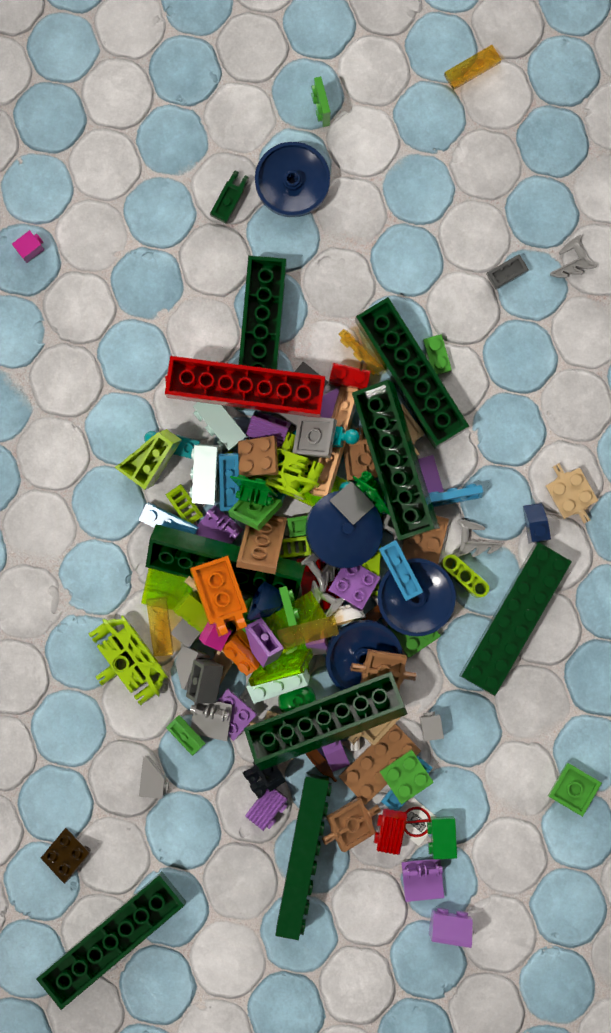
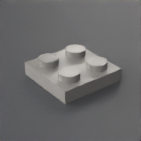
(314, 436)

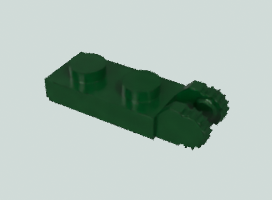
(229, 198)

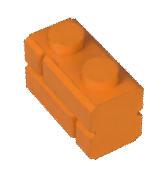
(239, 651)

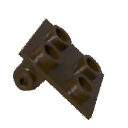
(65, 855)

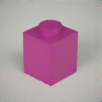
(28, 246)
(210, 637)

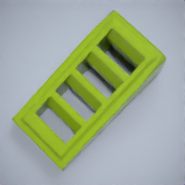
(175, 491)
(293, 547)

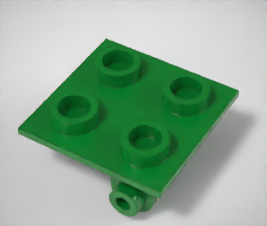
(254, 490)
(372, 491)

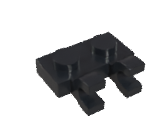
(270, 779)

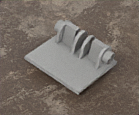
(211, 719)

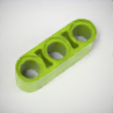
(474, 577)

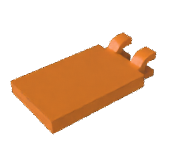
(220, 594)

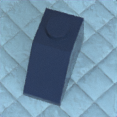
(536, 523)
(265, 602)

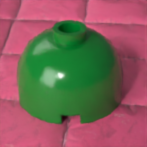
(296, 698)

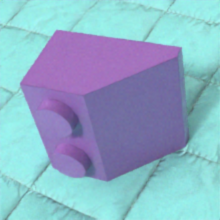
(451, 928)

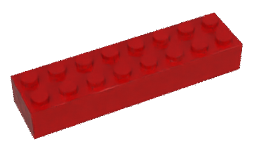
(245, 386)

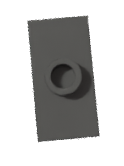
(507, 271)

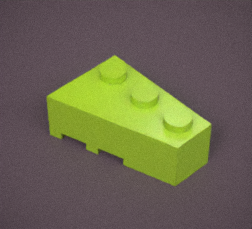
(150, 459)
(193, 612)

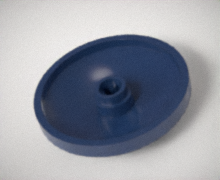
(292, 179)
(337, 539)
(424, 612)
(352, 647)

